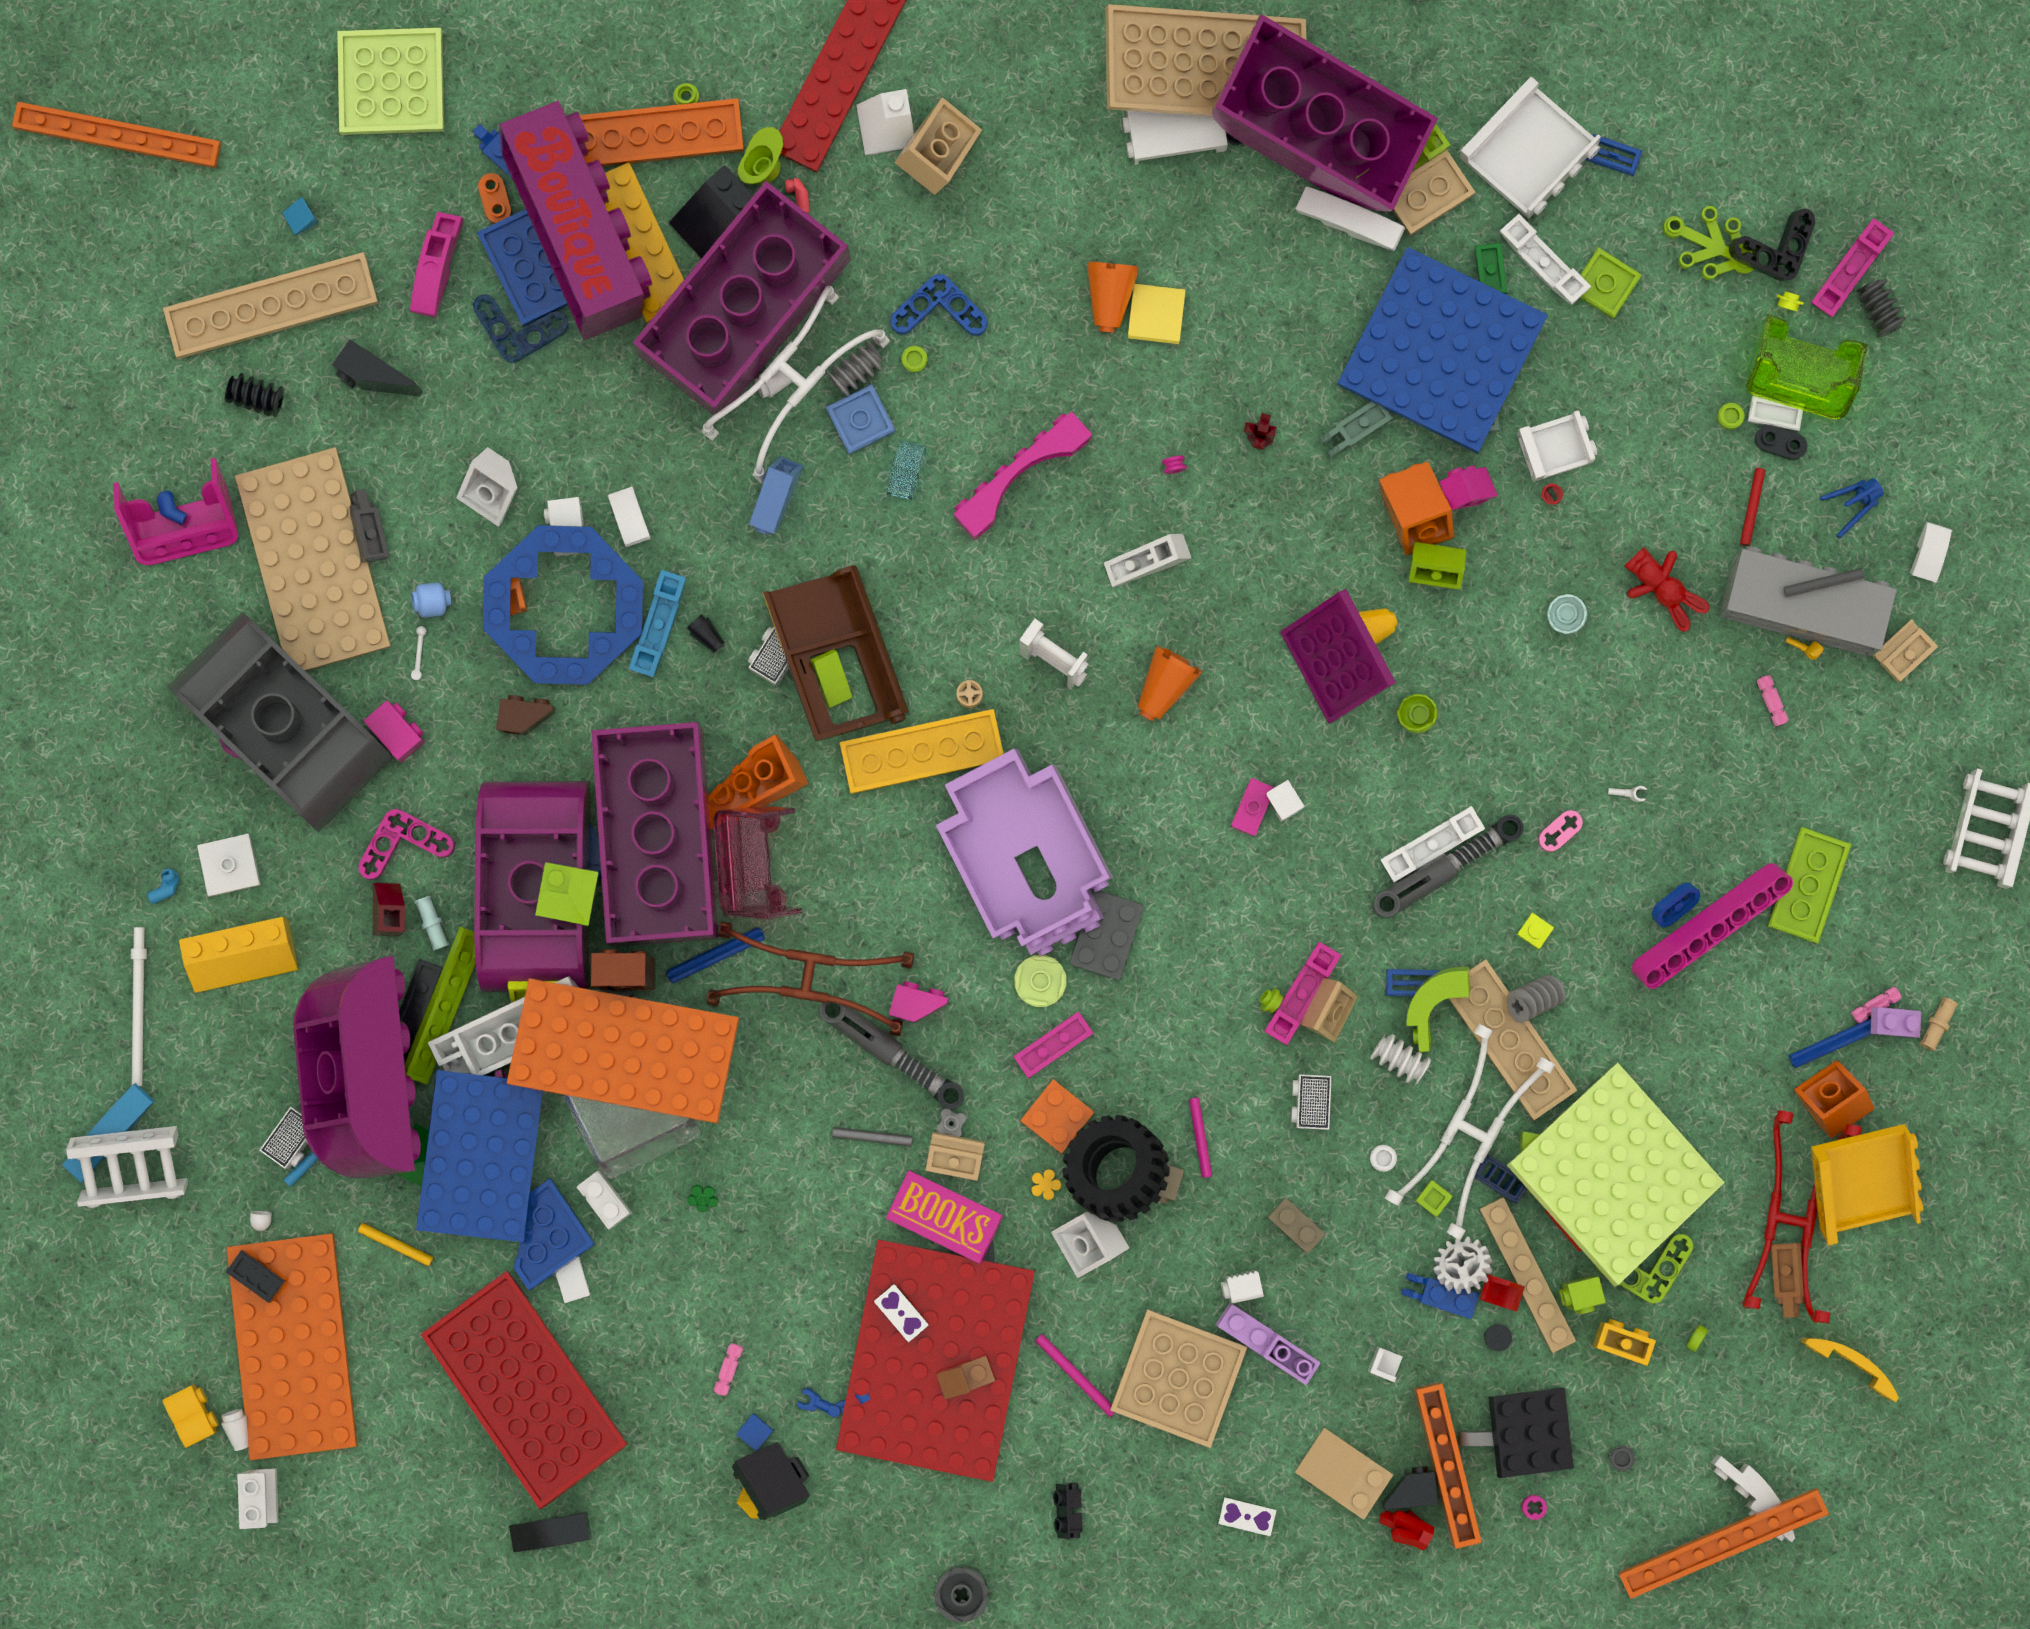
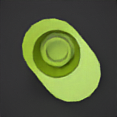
(762, 157)

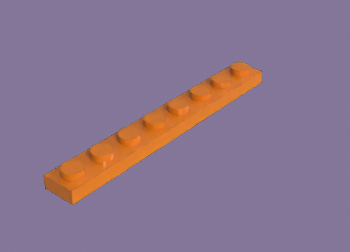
(116, 134)
(1723, 1543)

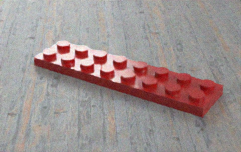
(836, 79)

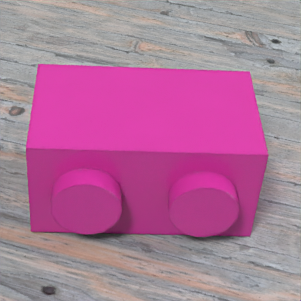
(1467, 487)
(394, 731)

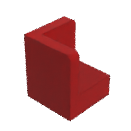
(1502, 1293)

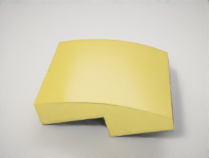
(1156, 313)

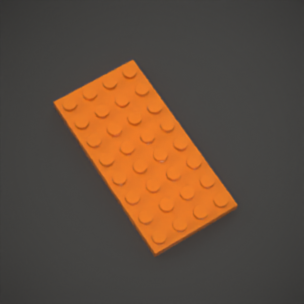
(623, 1051)
(294, 1351)

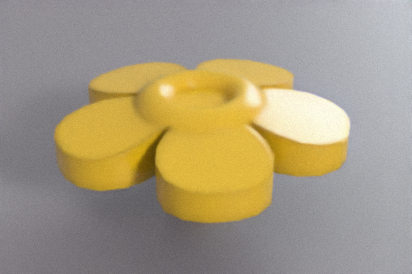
(1045, 1184)

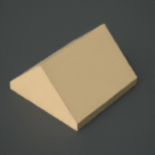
(1329, 1009)

